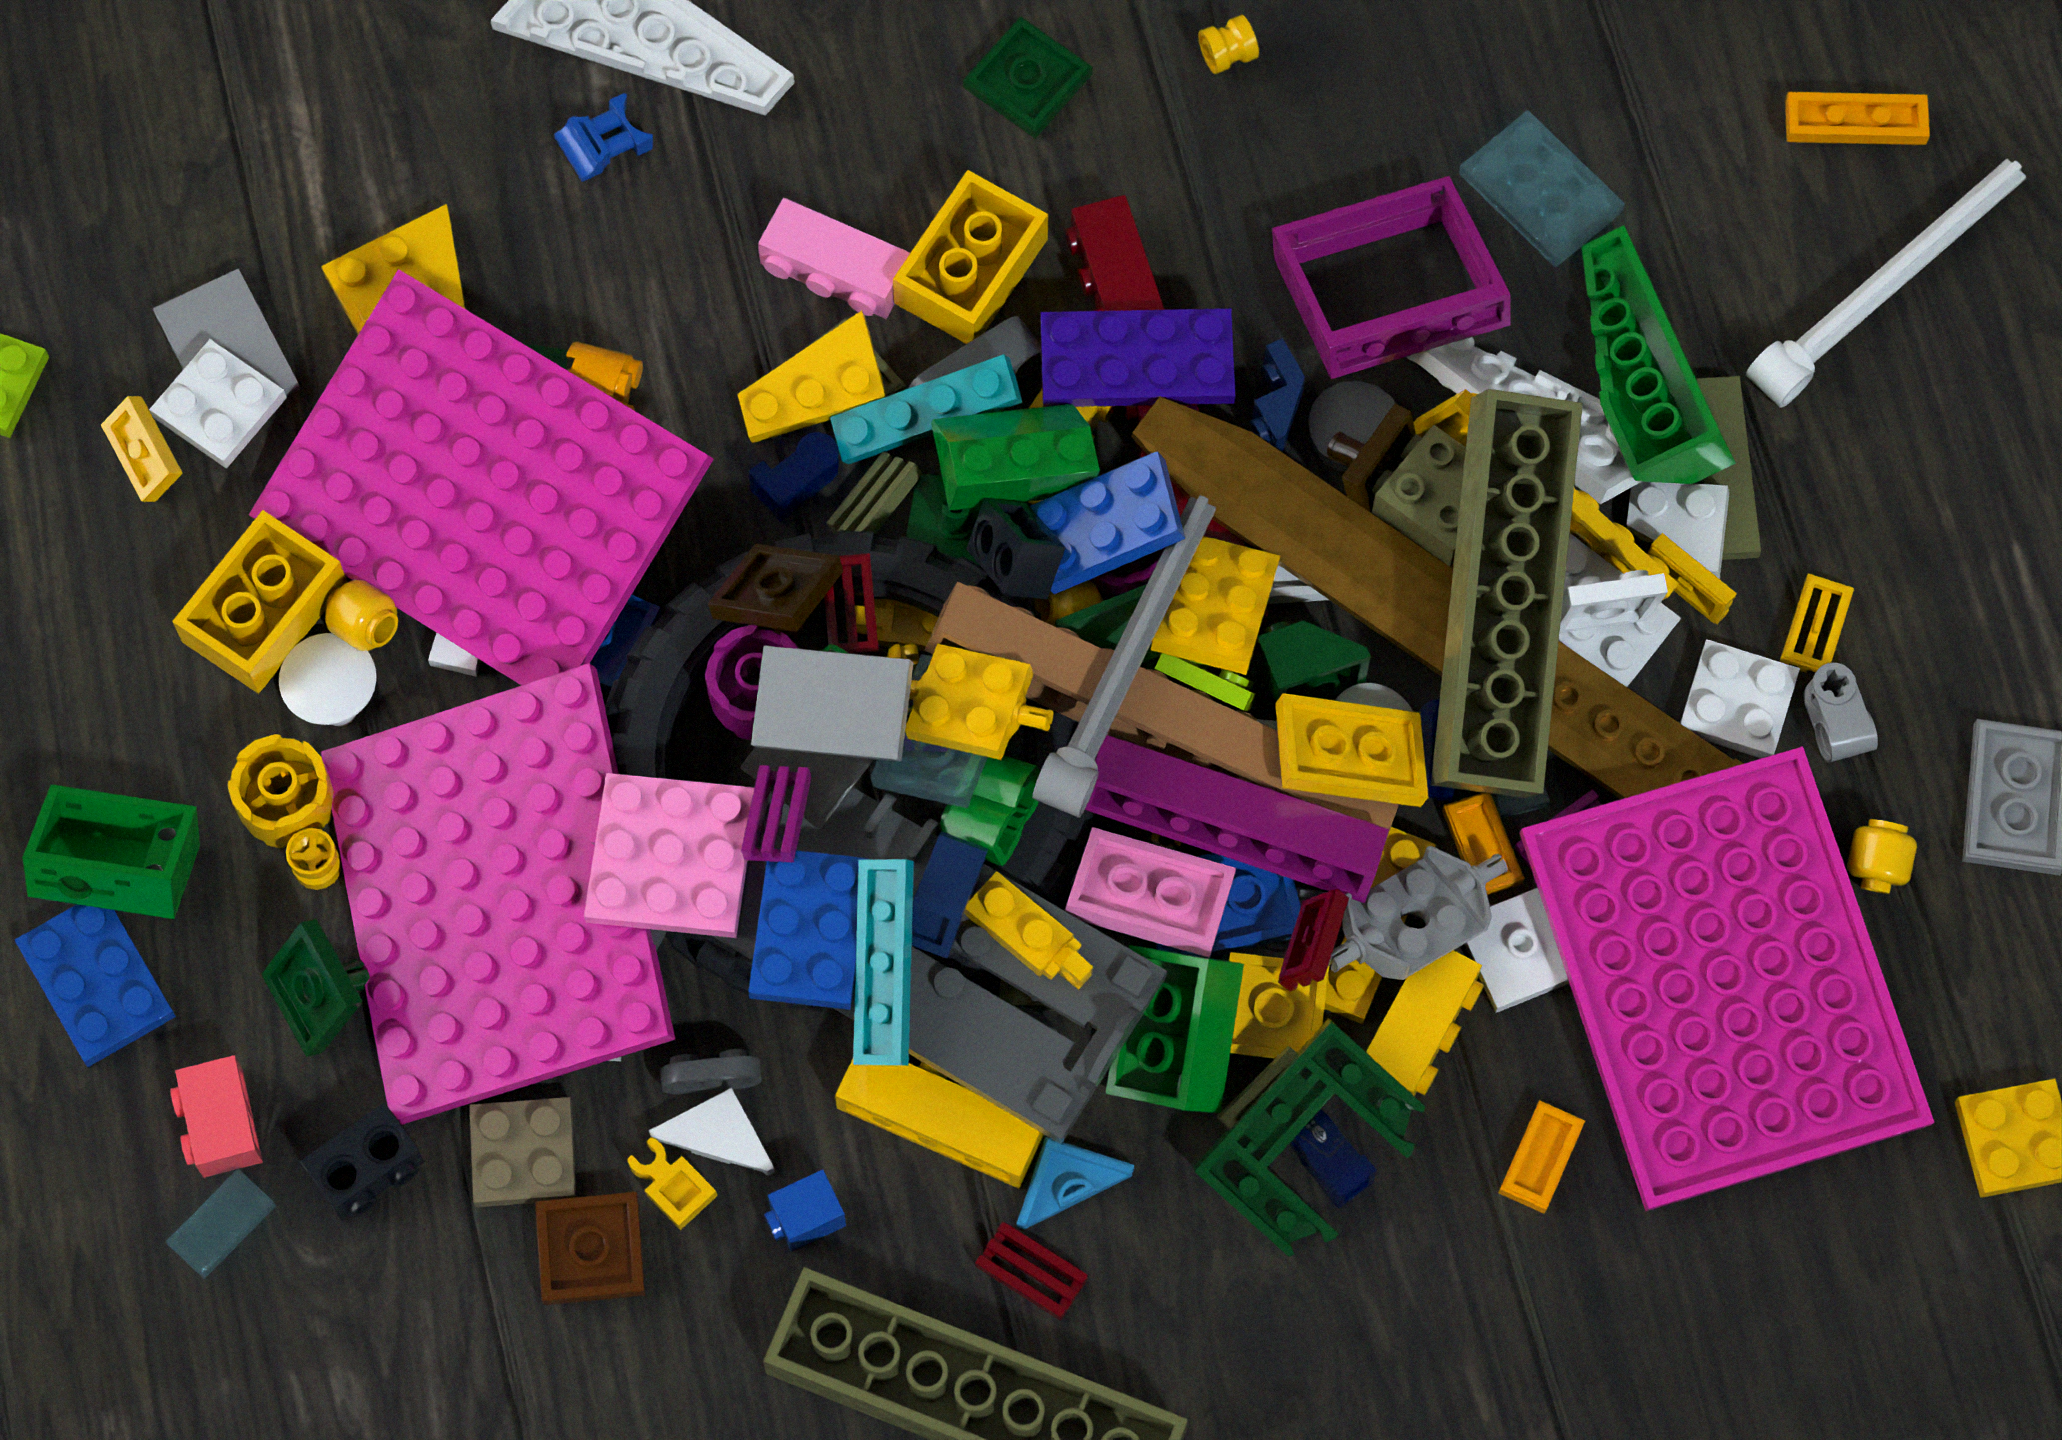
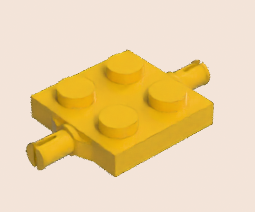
(972, 702)

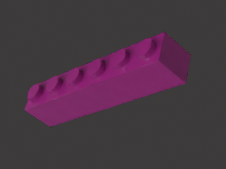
(1236, 819)

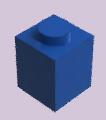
(804, 1211)

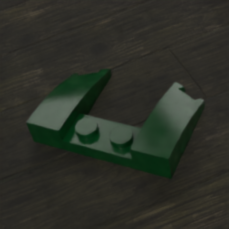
(1241, 1157)

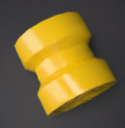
(1228, 44)
(311, 848)

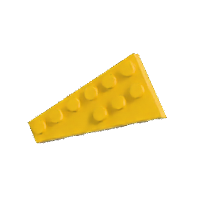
(417, 248)
(1587, 524)

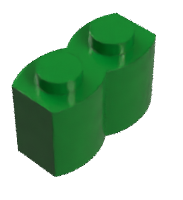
(996, 809)

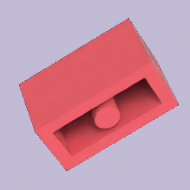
(216, 1116)

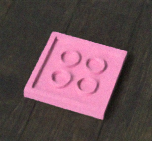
(669, 856)

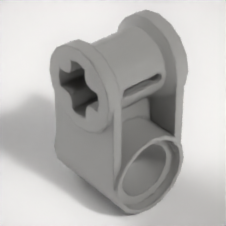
(1839, 722)

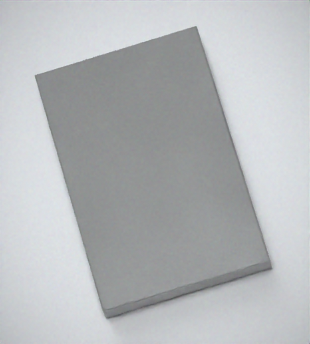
(231, 318)
(832, 703)
(2015, 798)

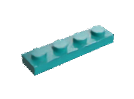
(909, 413)
(883, 962)

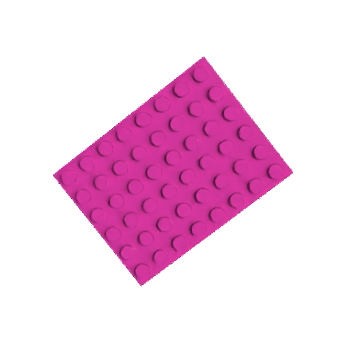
(482, 485)
(471, 891)
(1725, 978)

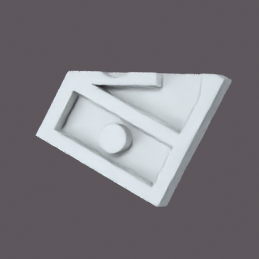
(1686, 514)

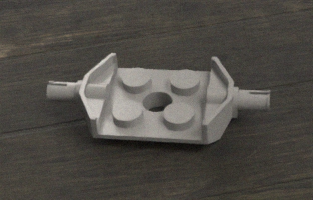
(1440, 891)

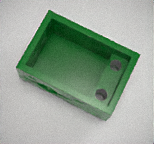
(111, 851)

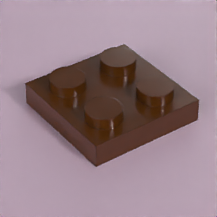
(590, 1248)

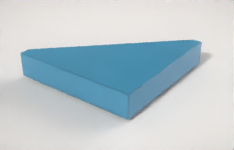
(1067, 1177)

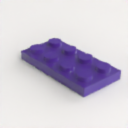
(1137, 357)

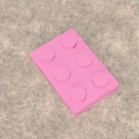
(1150, 892)

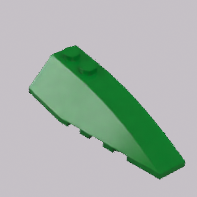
(1645, 374)

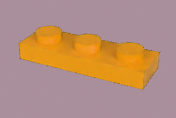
(1857, 118)

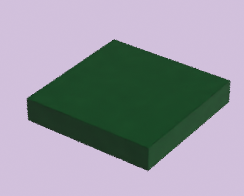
(1027, 77)

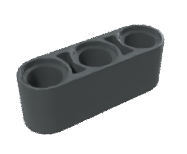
(1008, 338)

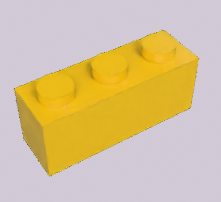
(1424, 1019)

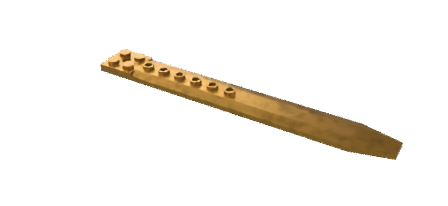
(1406, 592)

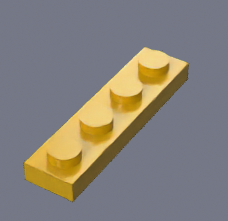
(1355, 985)

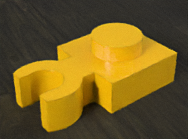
(676, 1187)

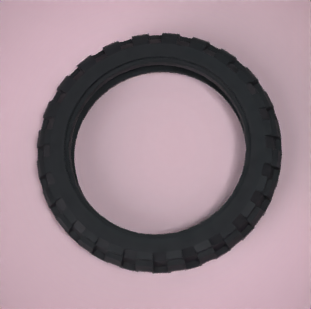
(670, 668)

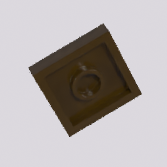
(1372, 459)
(776, 588)

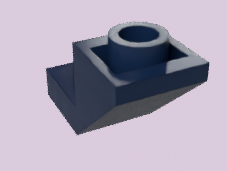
(1276, 411)
(945, 893)

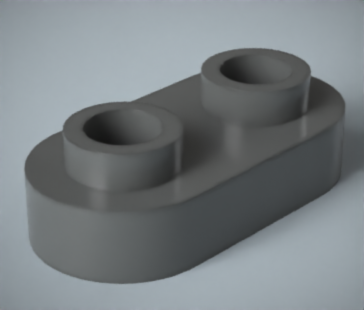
(691, 1075)

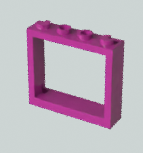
(1407, 330)

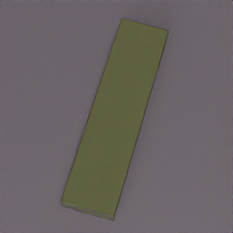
(1741, 528)

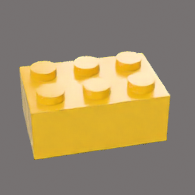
(970, 258)
(259, 601)

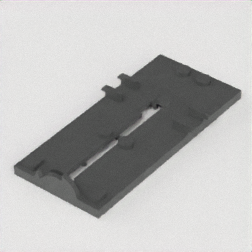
(962, 1025)

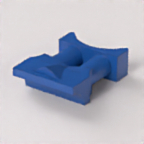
(587, 150)

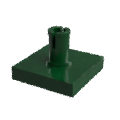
(935, 524)
(314, 986)

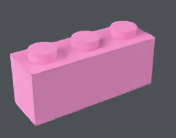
(831, 258)

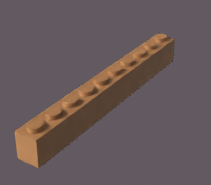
(1154, 711)

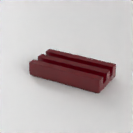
(853, 645)
(1313, 939)
(995, 1247)

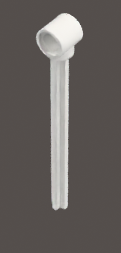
(1788, 367)

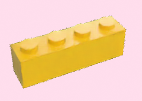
(940, 1117)

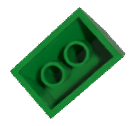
(1014, 454)
(1184, 1036)

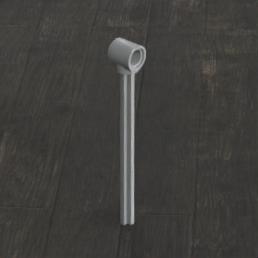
(1071, 772)

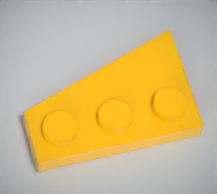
(815, 383)

